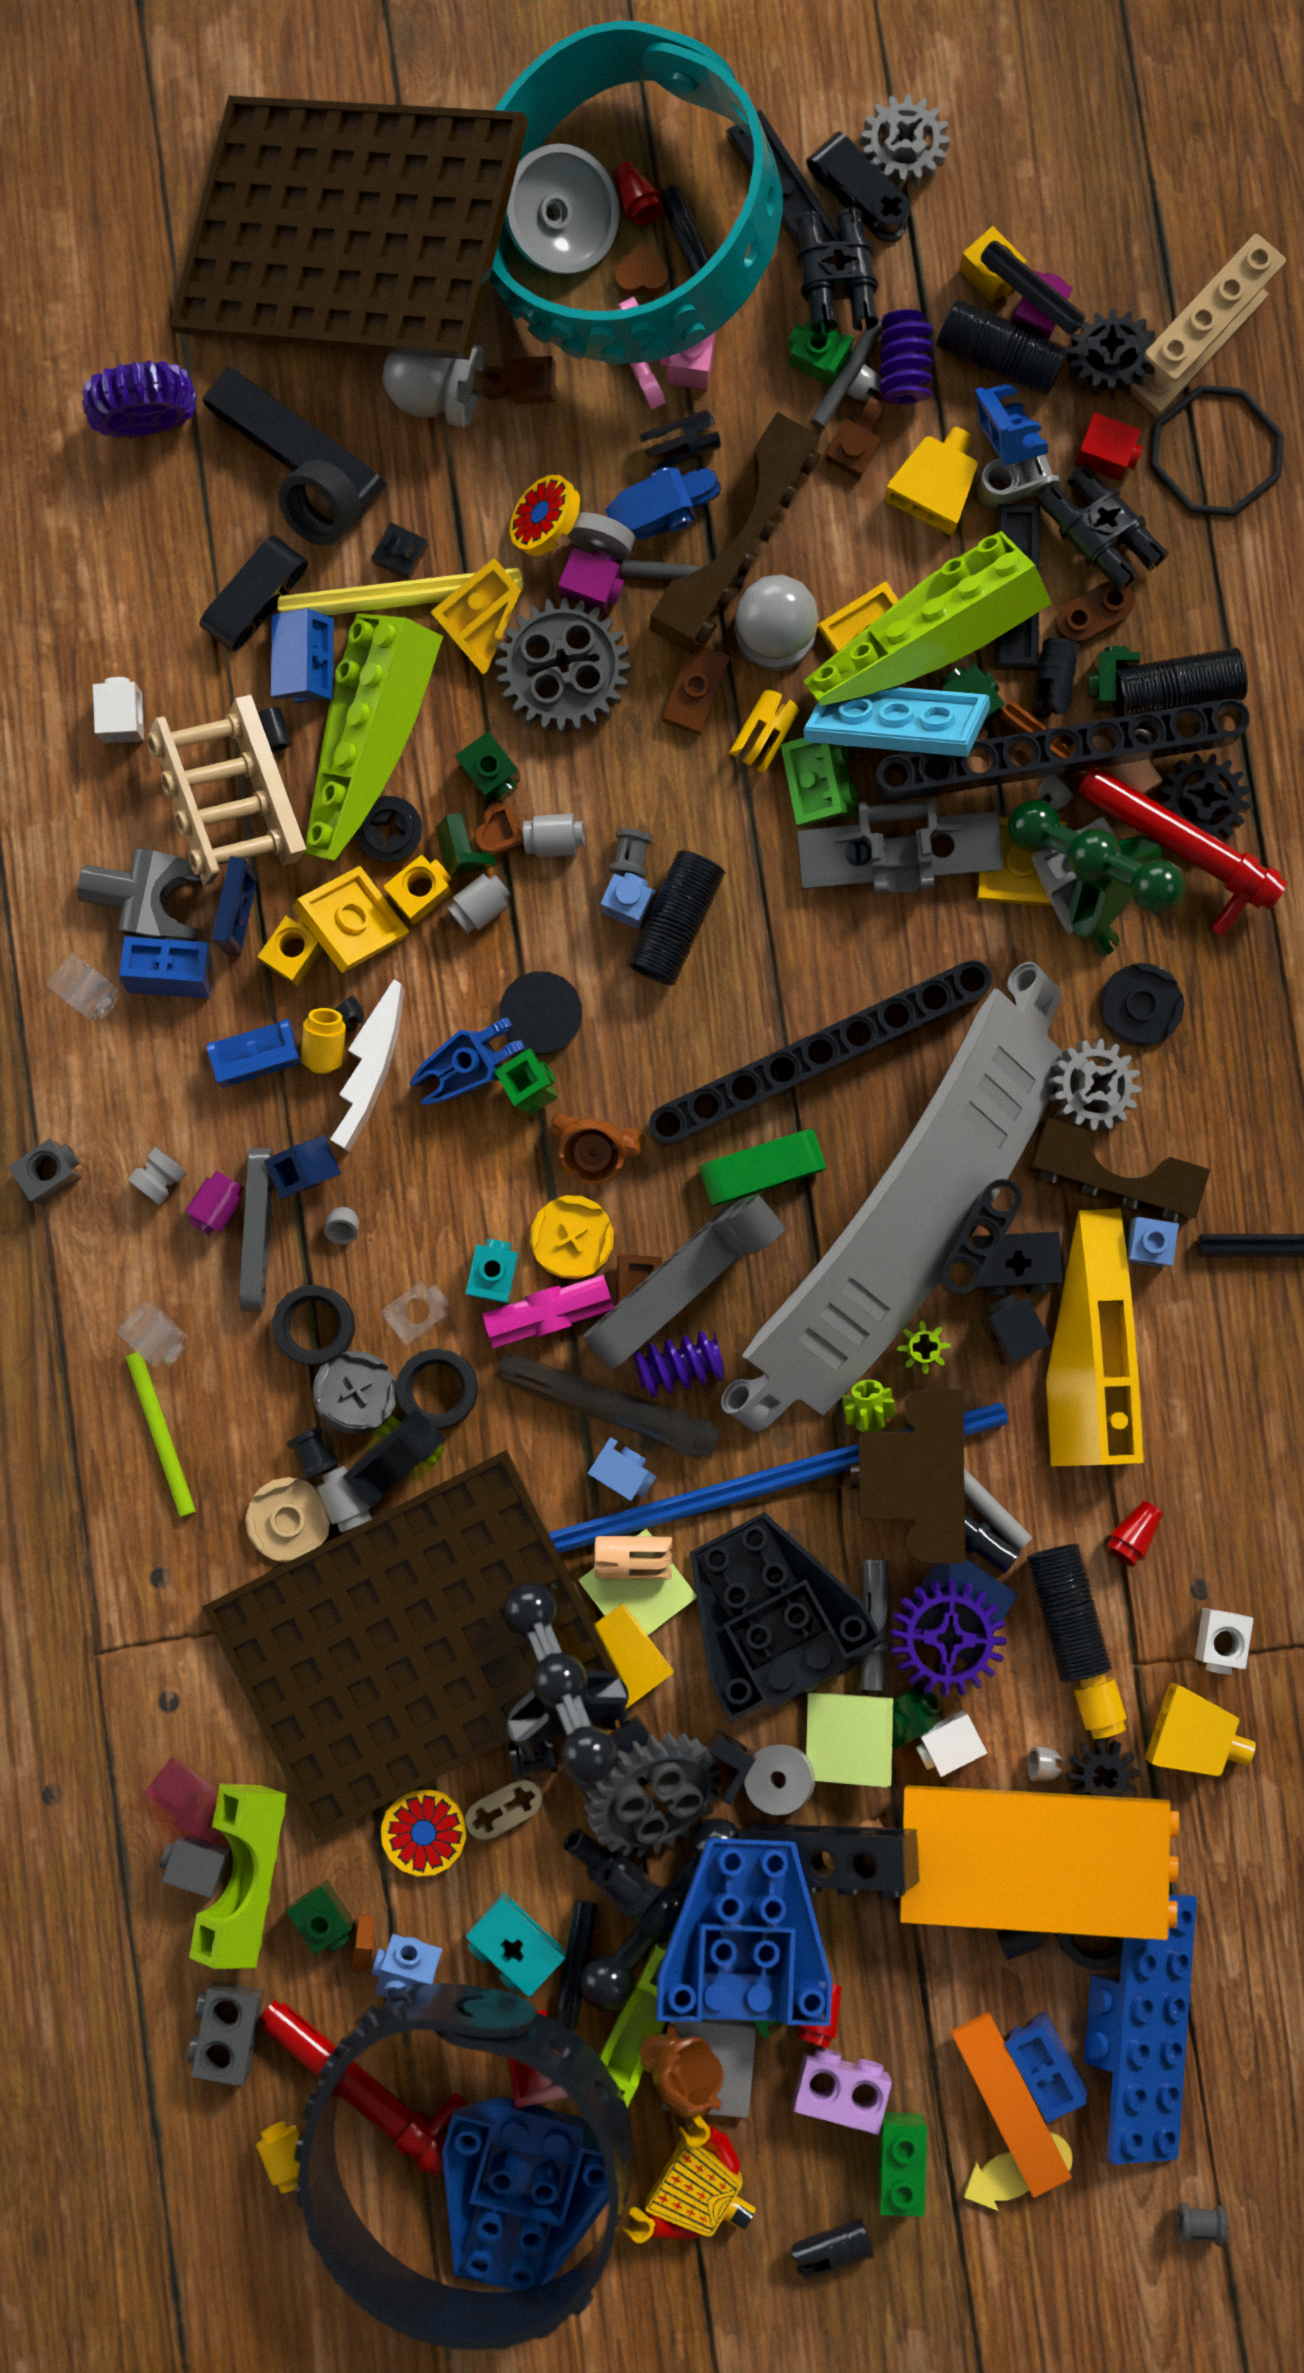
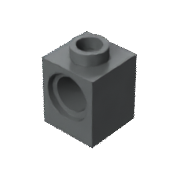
(28, 1176)
(194, 1865)

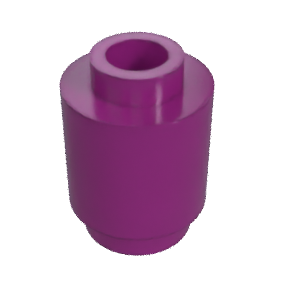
(214, 1203)

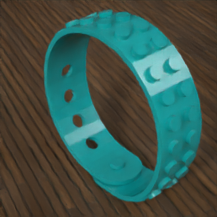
(693, 72)

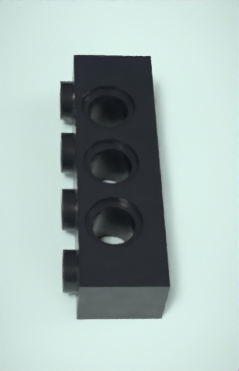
(891, 1848)

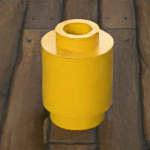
(323, 1040)
(1101, 1706)
(278, 2155)

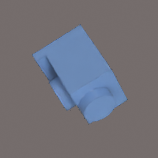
(627, 899)
(622, 1471)

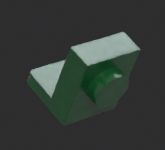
(1102, 682)
(914, 1714)

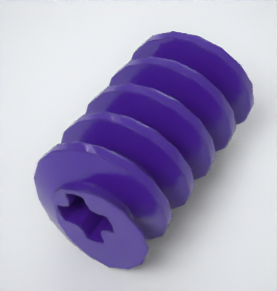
(903, 357)
(679, 1364)

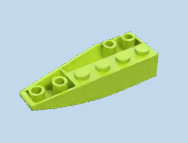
(937, 622)
(367, 723)

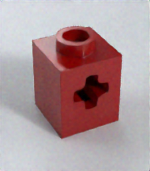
(1109, 447)

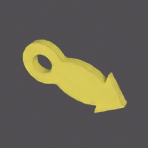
(1002, 2178)

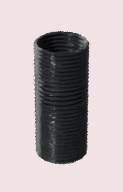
(985, 339)
(1186, 683)
(683, 907)
(1068, 1619)

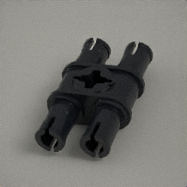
(837, 271)
(1102, 527)

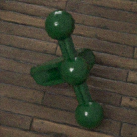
(1105, 870)

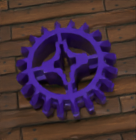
(138, 399)
(966, 1638)

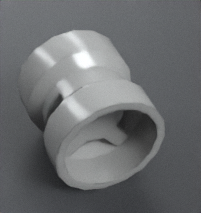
(159, 1172)

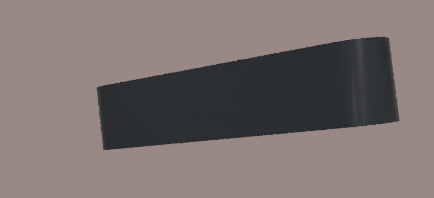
(285, 433)

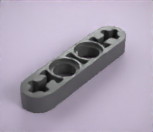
(256, 1231)

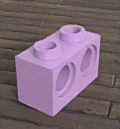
(837, 2101)

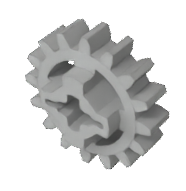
(907, 124)
(1082, 1075)

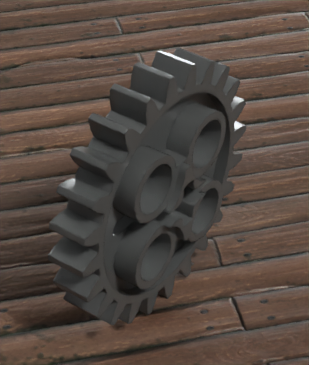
(554, 630)
(681, 1777)

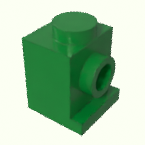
(821, 363)
(528, 1082)

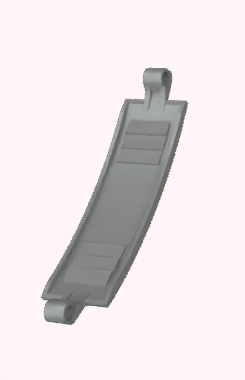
(908, 1224)

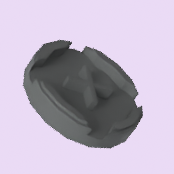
(355, 1392)

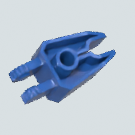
(664, 501)
(465, 1063)

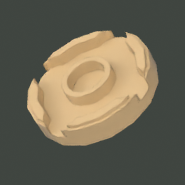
(303, 1517)

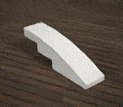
(375, 1050)

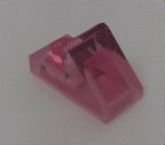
(186, 1798)

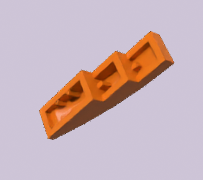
(1011, 2104)

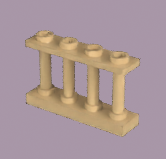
(1208, 323)
(254, 762)

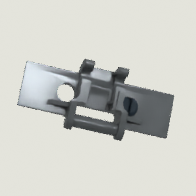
(901, 863)

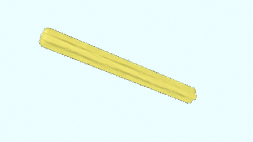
(381, 595)

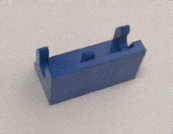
(1008, 427)
(302, 656)
(166, 967)
(254, 1054)
(1047, 2067)

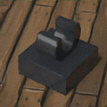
(400, 551)

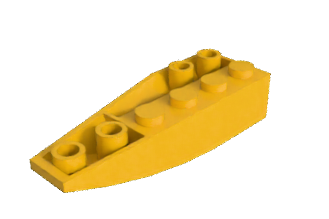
(1094, 1352)

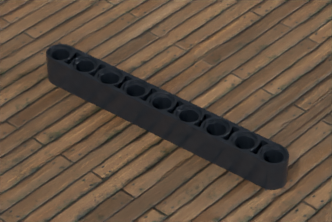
(1077, 738)
(832, 1037)

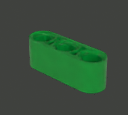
(762, 1167)

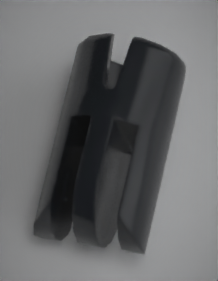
(695, 445)

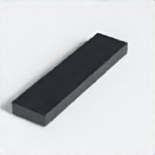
(797, 193)
(1020, 646)

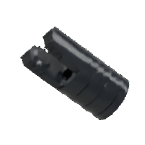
(1055, 677)
(832, 2249)

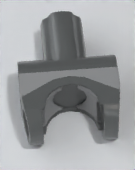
(141, 893)

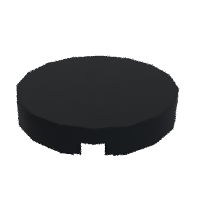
(1141, 1005)
(542, 1012)

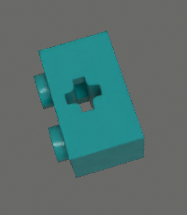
(539, 1949)

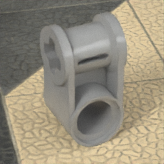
(1021, 479)

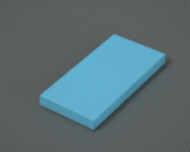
(902, 721)

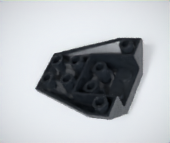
(774, 1619)

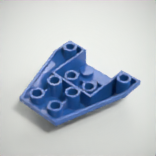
(746, 1941)
(519, 2190)

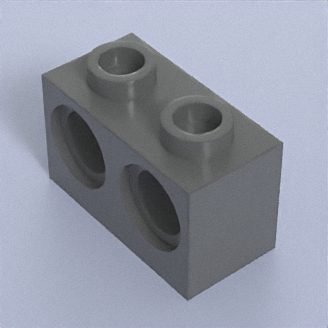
(236, 2034)

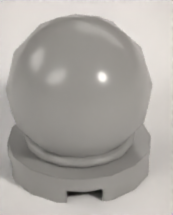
(434, 385)
(776, 622)

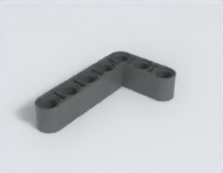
(732, 1233)

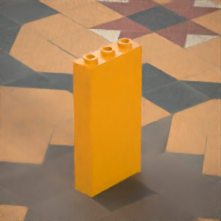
(1042, 1862)

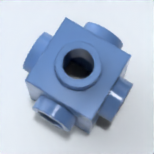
(404, 1964)

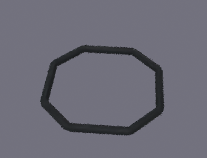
(1266, 420)

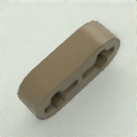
(508, 1818)

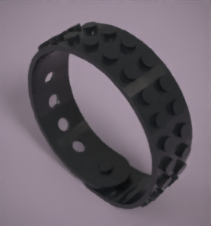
(372, 2276)

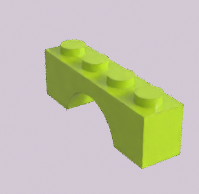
(232, 1928)
(634, 2025)

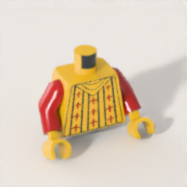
(694, 2189)

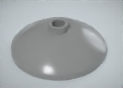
(582, 206)

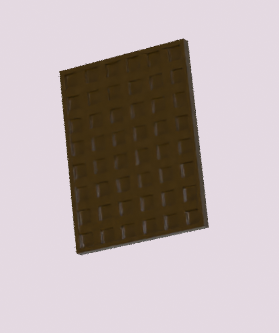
(350, 225)
(394, 1642)

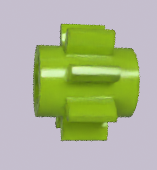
(916, 1357)
(868, 1406)

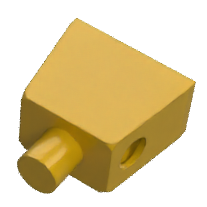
(935, 481)
(1196, 1735)

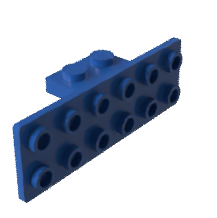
(1141, 2037)

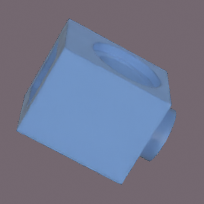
(1151, 1242)

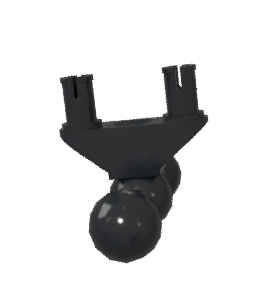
(562, 1694)
(608, 1979)

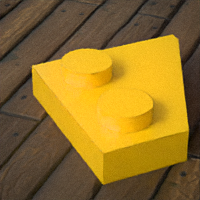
(479, 612)

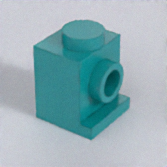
(498, 1287)

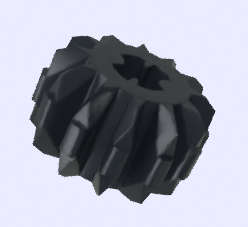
(1109, 1760)

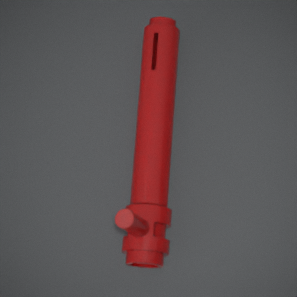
(1237, 871)
(408, 2131)

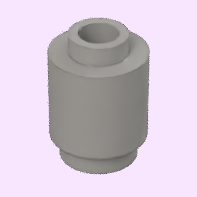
(553, 835)
(479, 903)
(342, 1501)

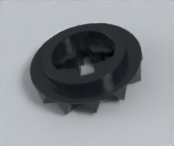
(406, 821)

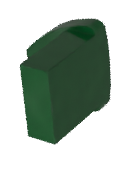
(456, 848)

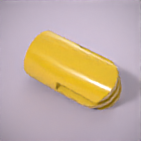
(769, 723)

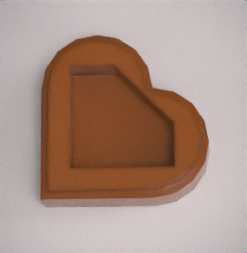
(641, 272)
(500, 830)
(363, 1943)

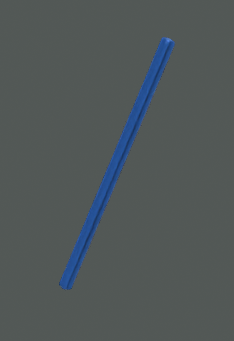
(741, 1488)

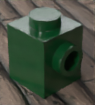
(978, 683)
(488, 769)
(321, 1918)

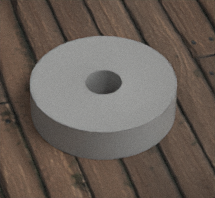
(602, 534)
(798, 1774)

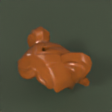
(586, 1133)
(683, 2072)

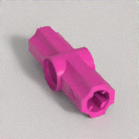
(548, 1311)

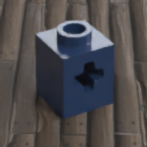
(302, 1167)

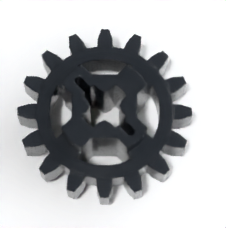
(1092, 350)
(1221, 801)

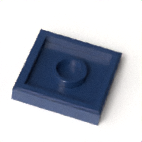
(235, 906)
(967, 1620)

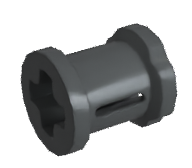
(631, 852)
(1201, 2224)

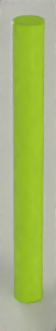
(160, 1434)

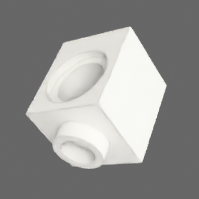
(118, 711)
(1213, 1623)
(950, 1744)

